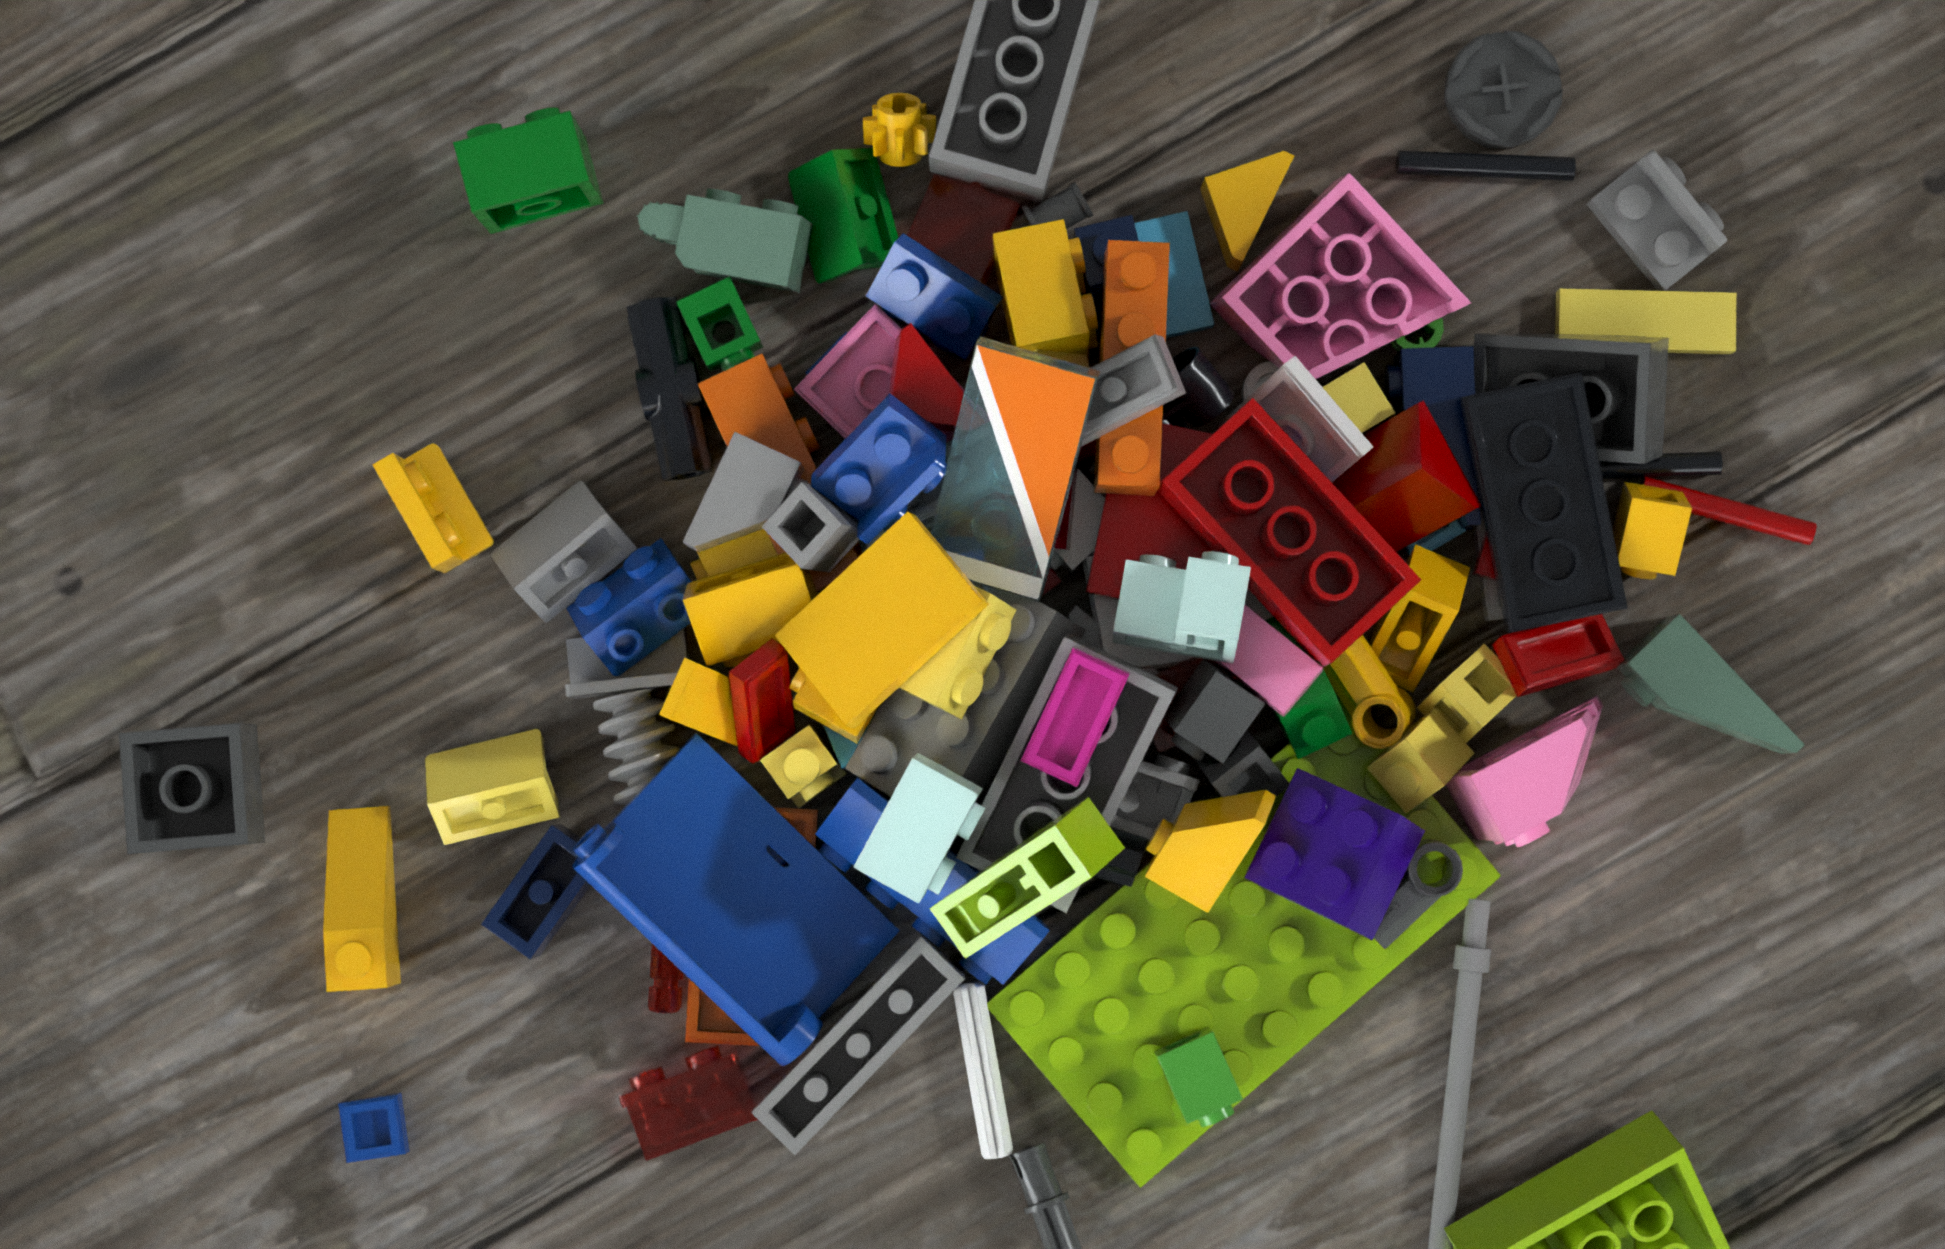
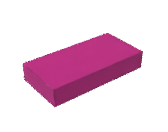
(1075, 716)

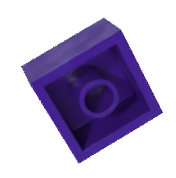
(1335, 853)

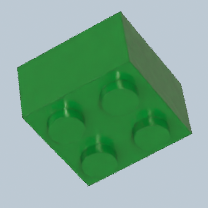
(527, 170)

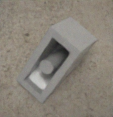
(742, 493)

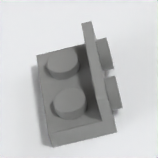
(1658, 220)

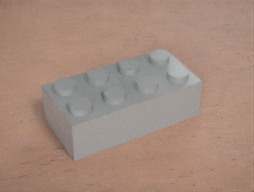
(1012, 93)
(982, 738)
(1029, 799)

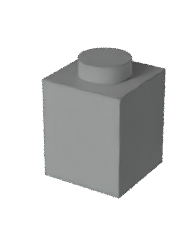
(812, 529)

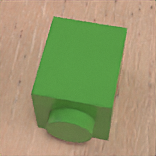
(1199, 1078)

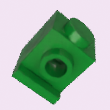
(708, 310)

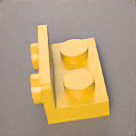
(434, 507)

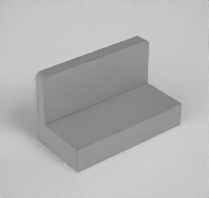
(562, 551)
(592, 678)

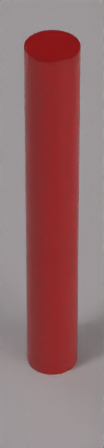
(1742, 514)

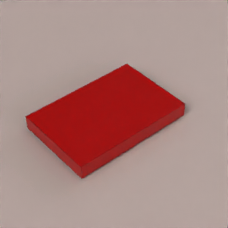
(1145, 523)

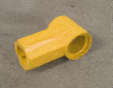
(1363, 682)

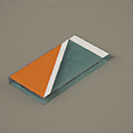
(1012, 465)

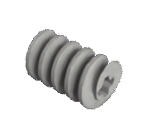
(638, 739)

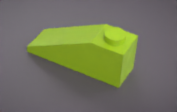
(1028, 878)

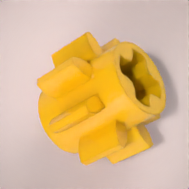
(899, 129)

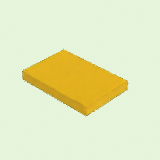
(881, 620)

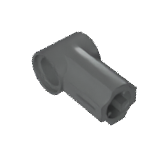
(1414, 896)

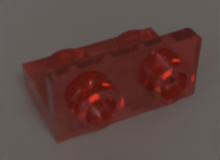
(689, 1103)

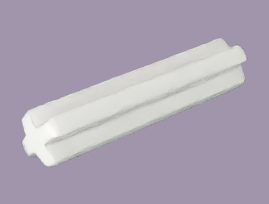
(983, 1070)

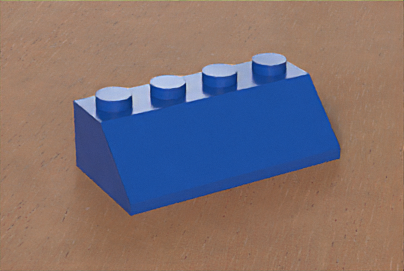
(845, 836)

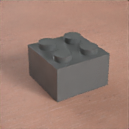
(191, 788)

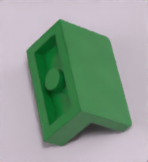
(848, 211)

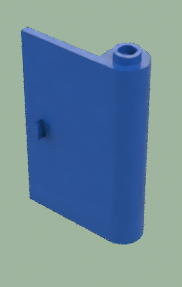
(706, 885)

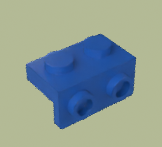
(934, 297)
(633, 607)

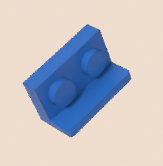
(883, 467)

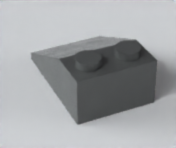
(1620, 377)

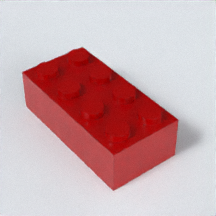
(1306, 544)

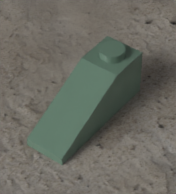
(1690, 680)

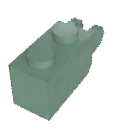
(733, 239)

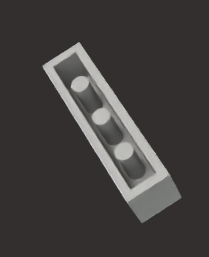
(858, 1044)

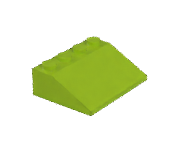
(1612, 1195)

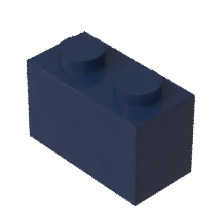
(539, 895)

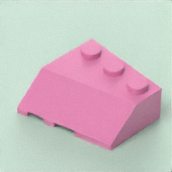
(1336, 285)
(1527, 779)

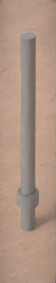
(1472, 961)

